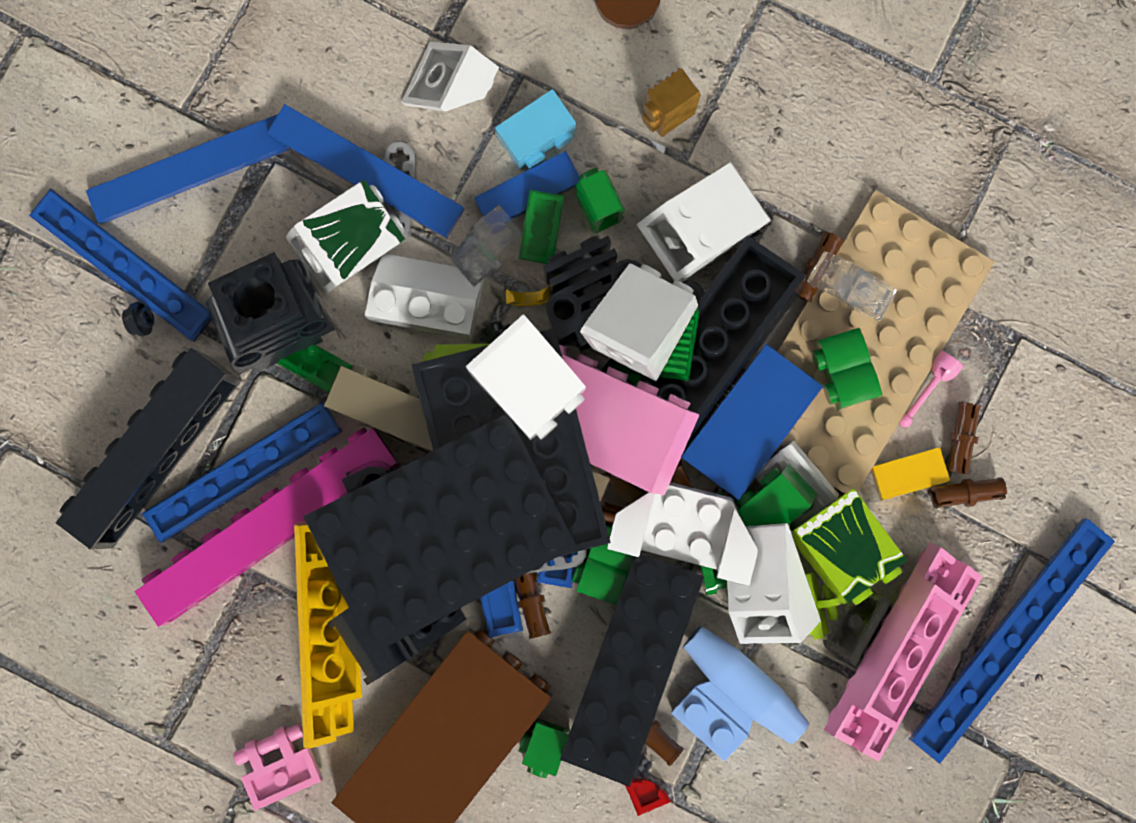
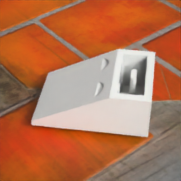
(703, 223)
(779, 599)

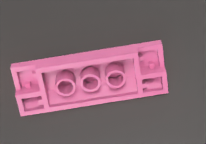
(903, 652)

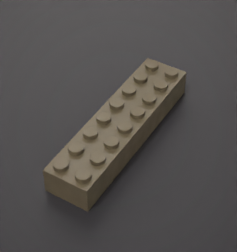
(393, 410)

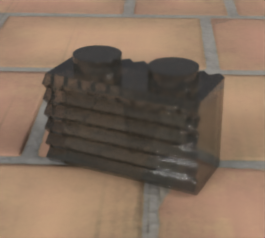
(856, 628)

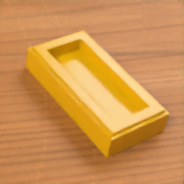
(910, 473)

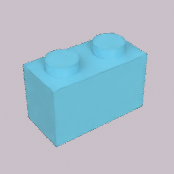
(536, 130)

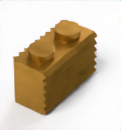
(670, 103)

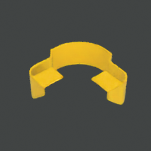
(527, 298)

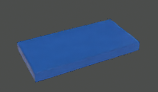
(751, 422)

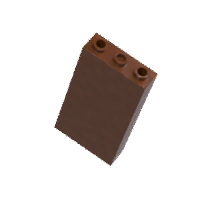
(447, 738)

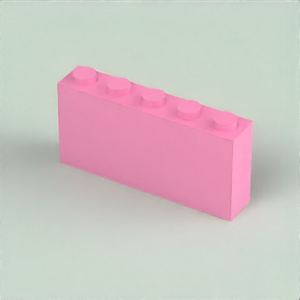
(630, 426)

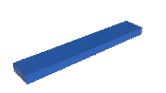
(357, 164)
(184, 171)
(122, 265)
(242, 472)

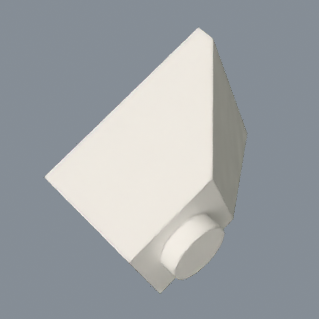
(450, 77)

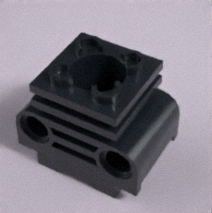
(580, 284)
(288, 327)
(390, 657)

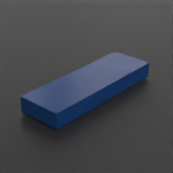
(551, 176)

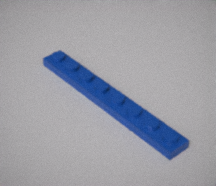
(1011, 640)

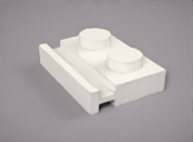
(803, 465)

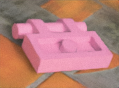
(282, 777)

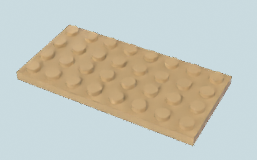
(934, 287)

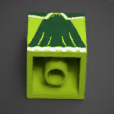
(849, 548)

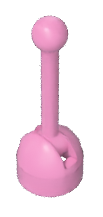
(943, 368)

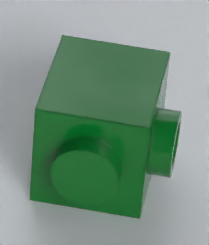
(543, 748)

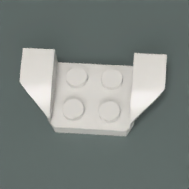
(689, 528)

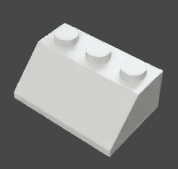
(423, 297)

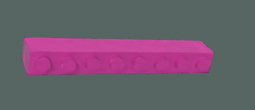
(258, 531)

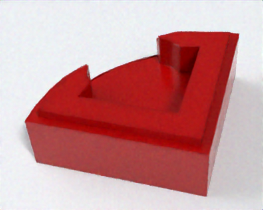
(646, 795)

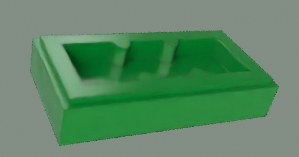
(541, 226)
(314, 366)

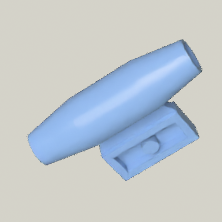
(733, 697)

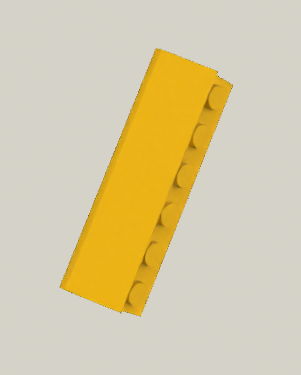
(326, 664)

